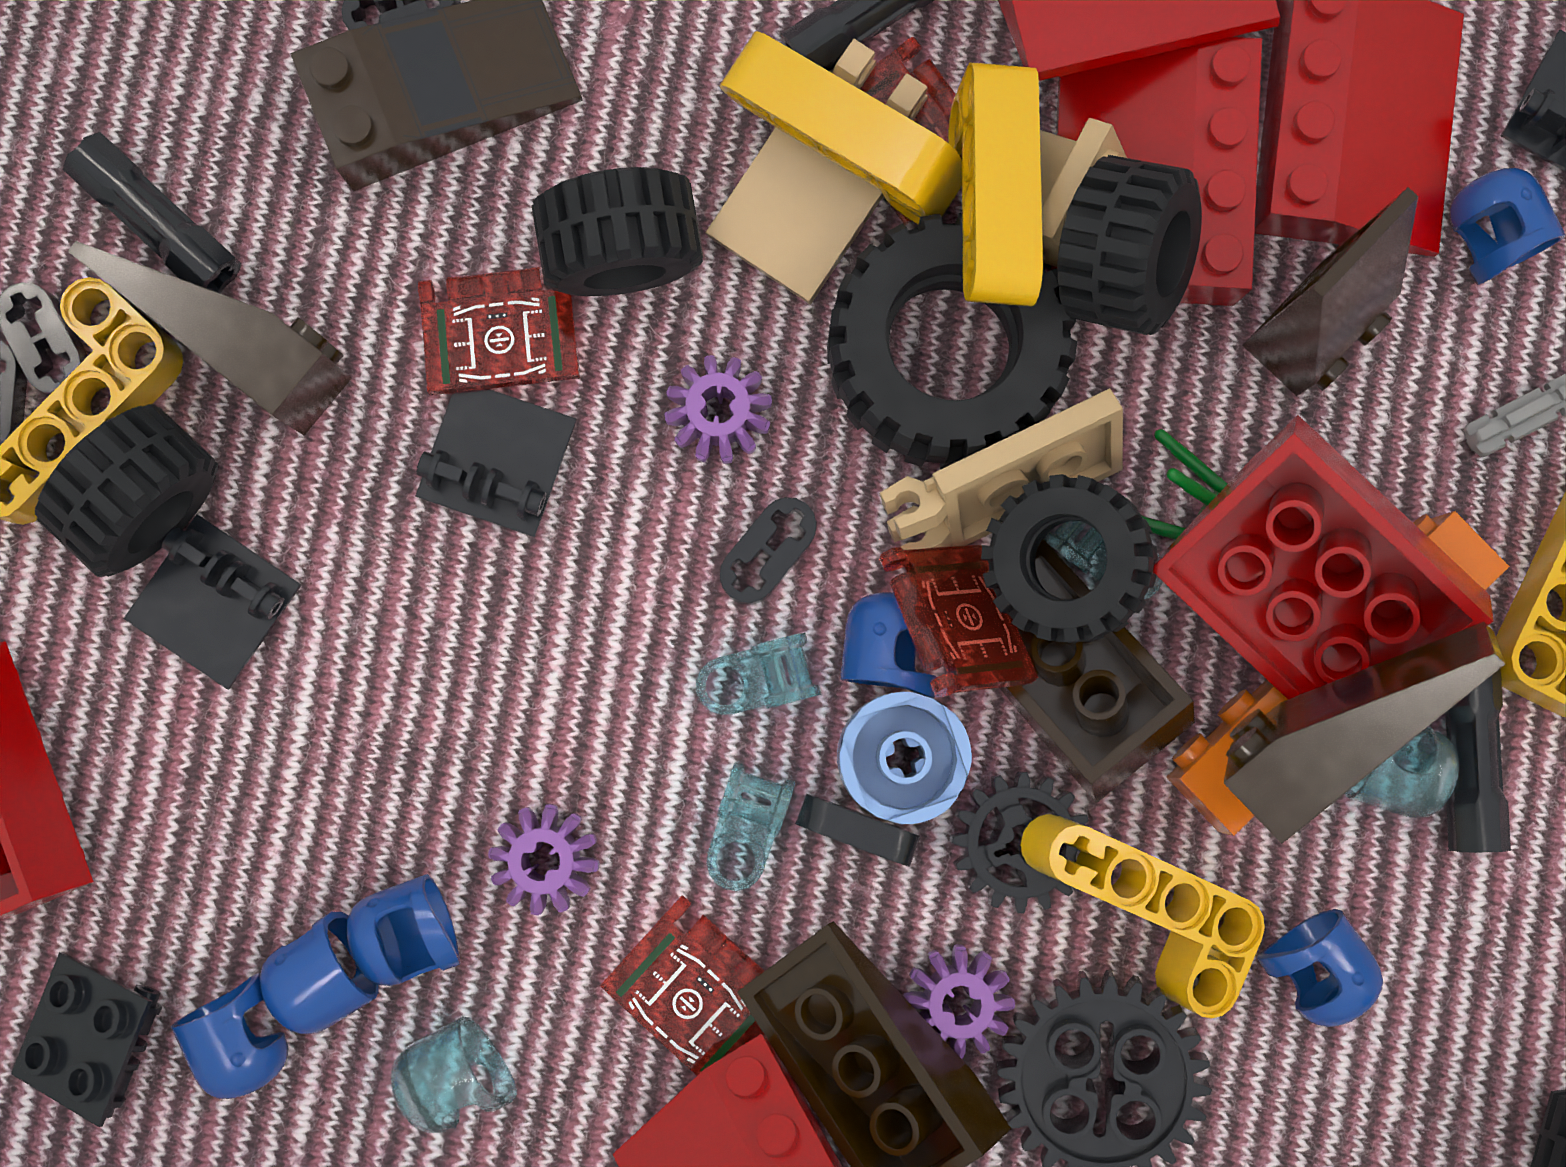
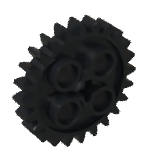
(1160, 1080)

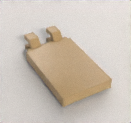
(798, 208)
(968, 493)

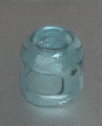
(1414, 779)
(436, 1076)

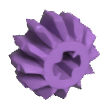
(742, 409)
(532, 840)
(976, 986)

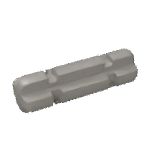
(1517, 418)

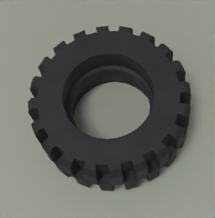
(887, 403)

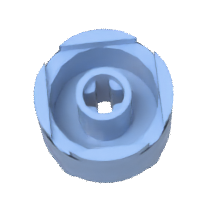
(935, 775)

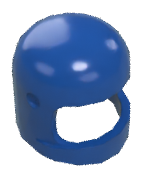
(1519, 217)
(880, 647)
(402, 932)
(1354, 972)
(307, 984)
(224, 1051)

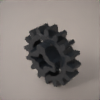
(989, 853)

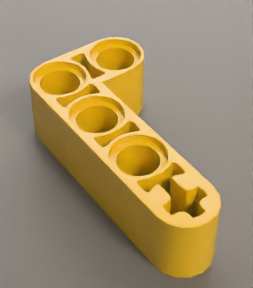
(998, 135)
(873, 141)
(68, 406)
(1533, 625)
(1141, 889)

